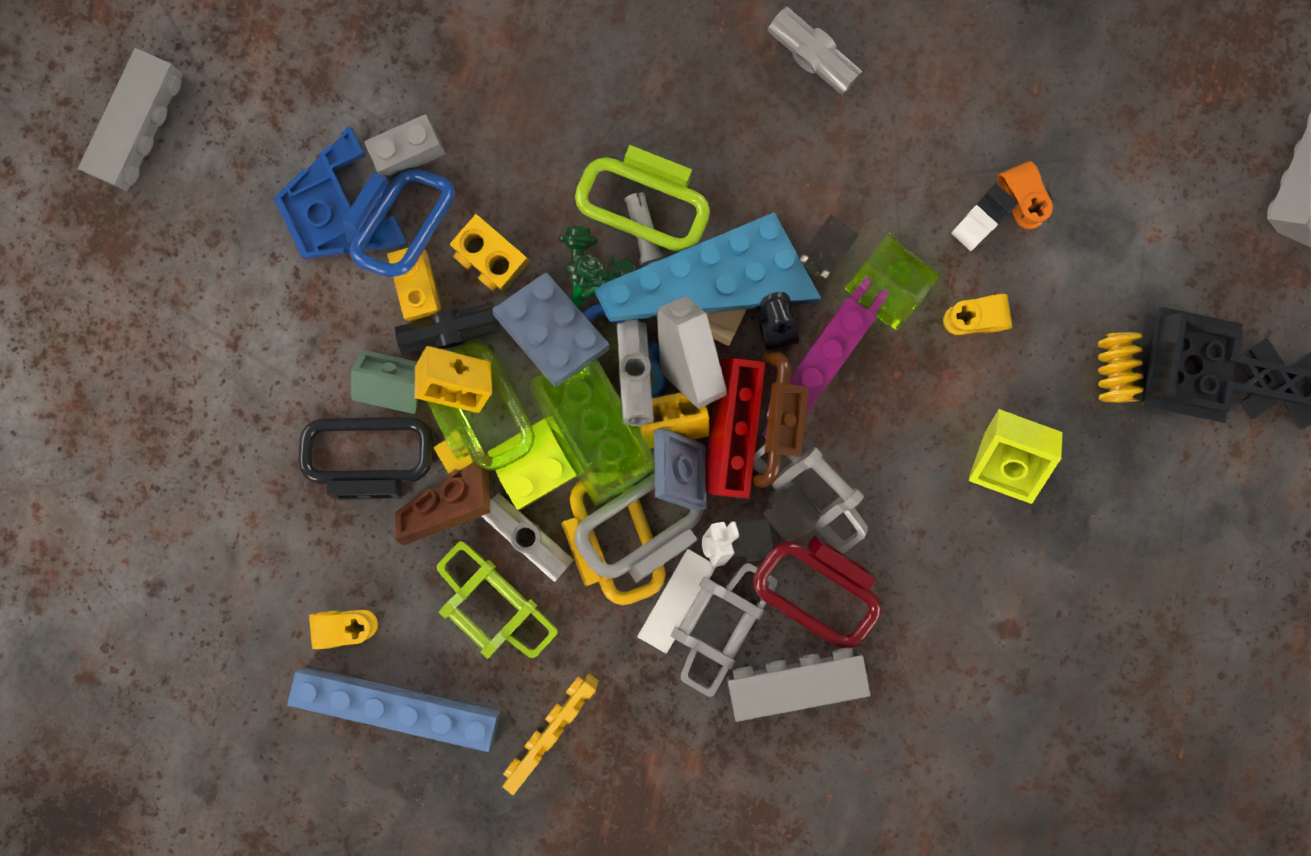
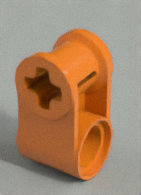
(1026, 188)

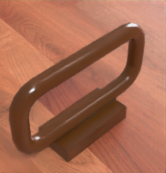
(785, 419)

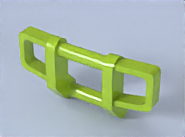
(488, 572)

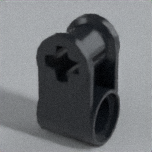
(777, 323)

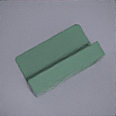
(384, 381)

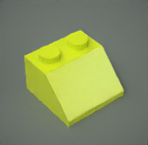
(1016, 456)
(536, 473)

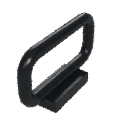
(365, 483)

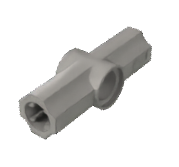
(814, 50)
(635, 391)
(544, 551)

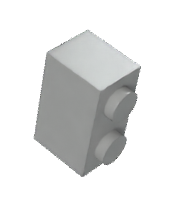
(405, 147)

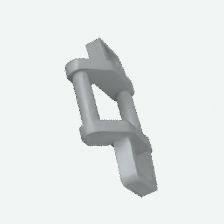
(845, 503)
(724, 657)

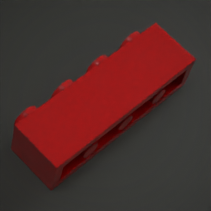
(734, 429)

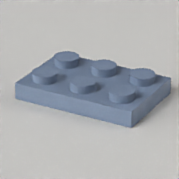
(550, 329)

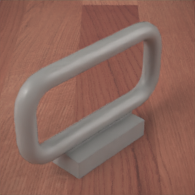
(648, 556)

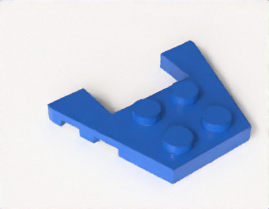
(317, 204)

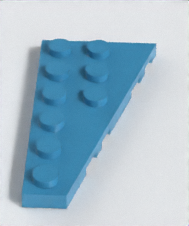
(717, 275)

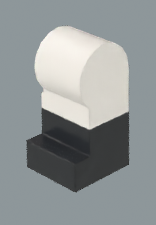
(984, 217)

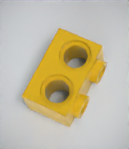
(494, 249)

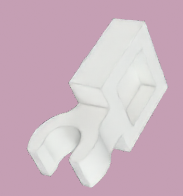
(717, 543)

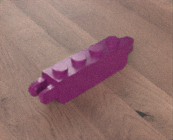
(835, 343)

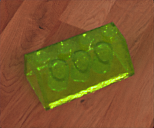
(591, 432)

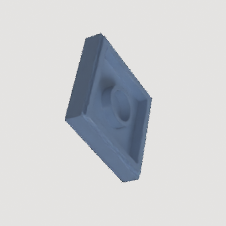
(680, 470)

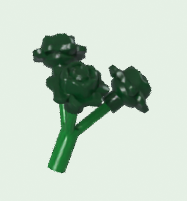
(586, 269)

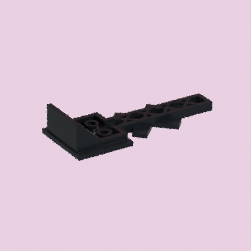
(1216, 350)

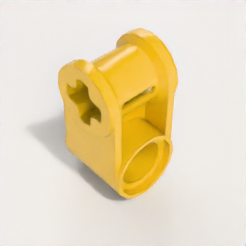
(983, 315)
(337, 628)

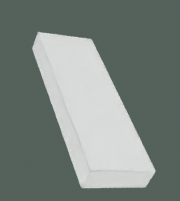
(675, 600)

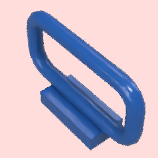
(373, 206)

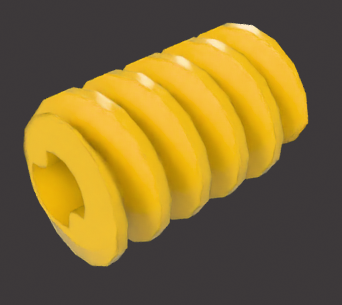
(1120, 367)

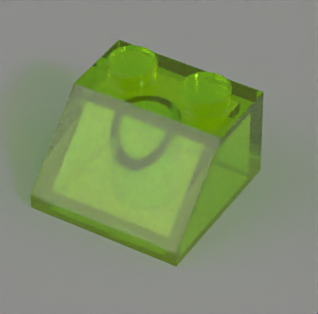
(898, 272)

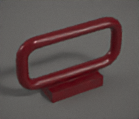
(837, 568)

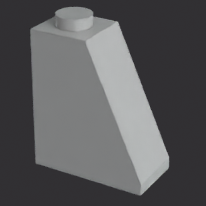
(689, 352)

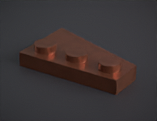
(452, 503)

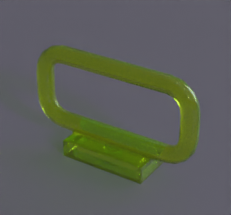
(458, 430)

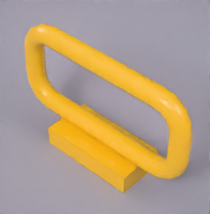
(587, 574)

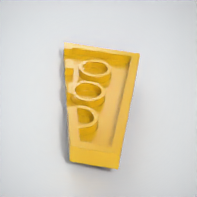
(539, 743)

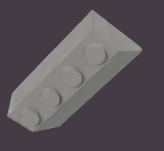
(1292, 206)

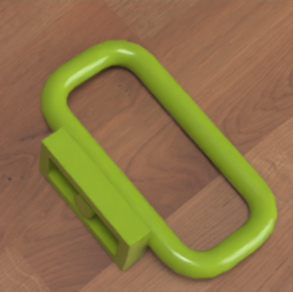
(656, 174)

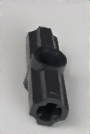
(446, 329)

